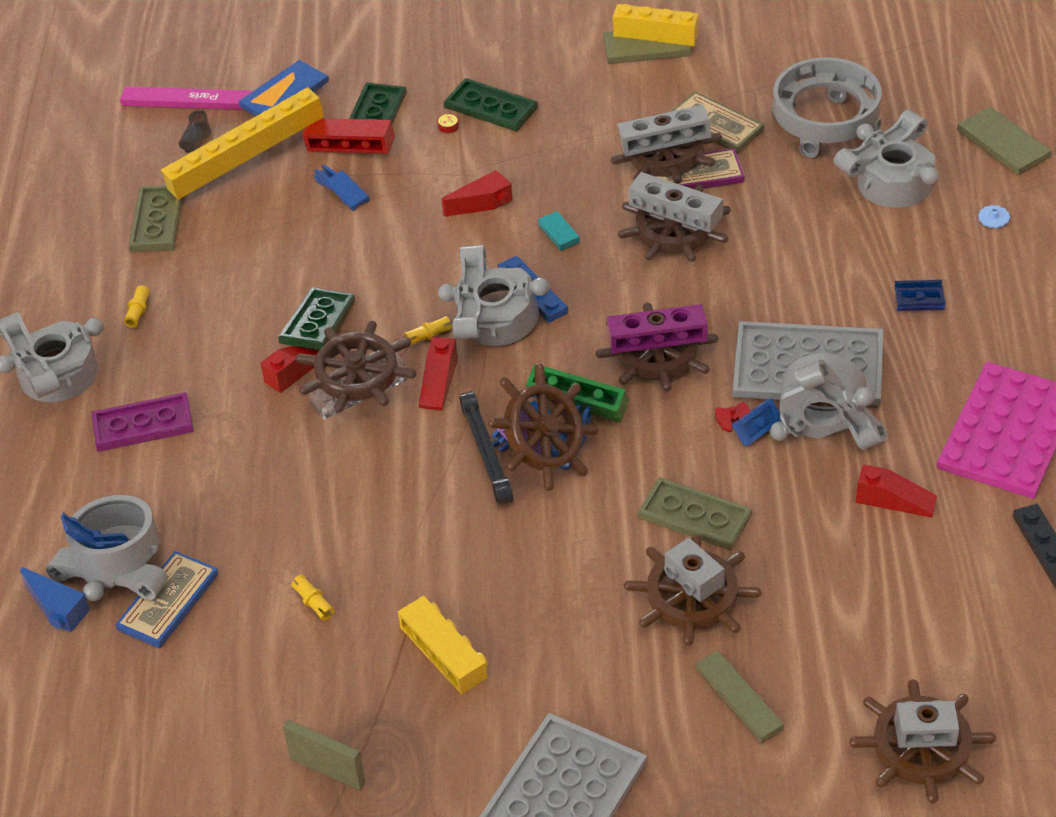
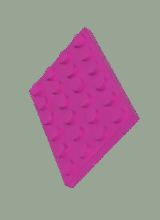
(1004, 431)

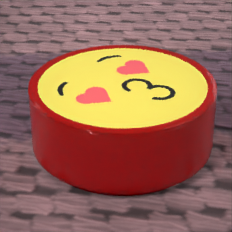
(448, 123)

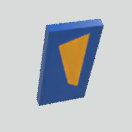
(282, 86)

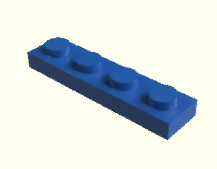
(549, 305)

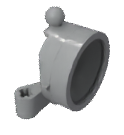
(888, 182)
(499, 321)
(56, 376)
(831, 381)
(118, 565)

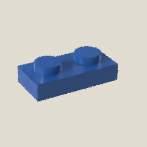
(756, 422)

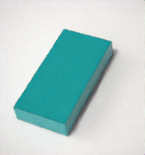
(558, 230)

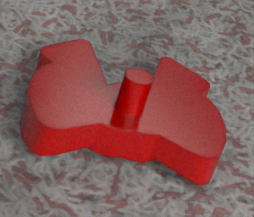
(733, 413)

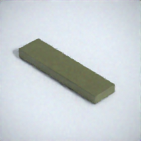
(739, 696)

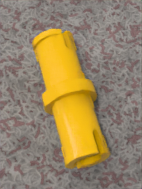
(136, 306)
(428, 330)
(313, 597)

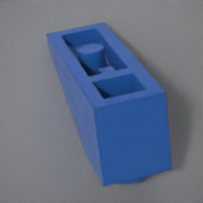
(59, 603)

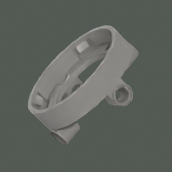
(841, 79)

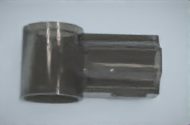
(195, 132)

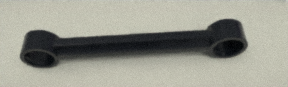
(500, 484)

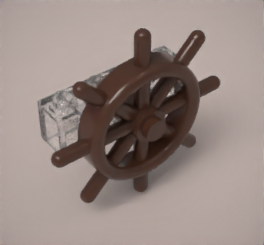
(358, 375)

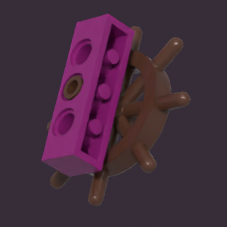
(657, 336)

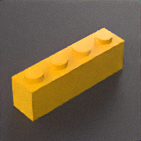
(656, 24)
(443, 644)

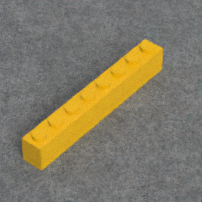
(242, 143)

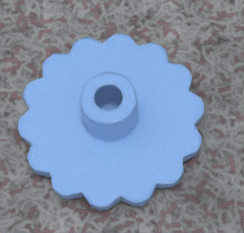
(994, 216)

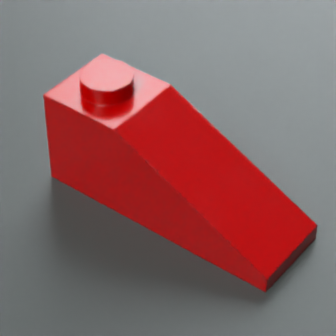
(480, 195)
(282, 369)
(438, 373)
(891, 491)

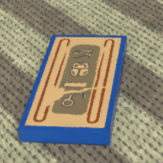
(158, 618)

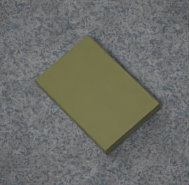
(324, 754)

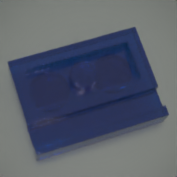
(919, 295)

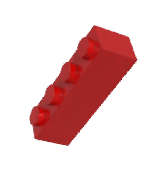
(349, 136)

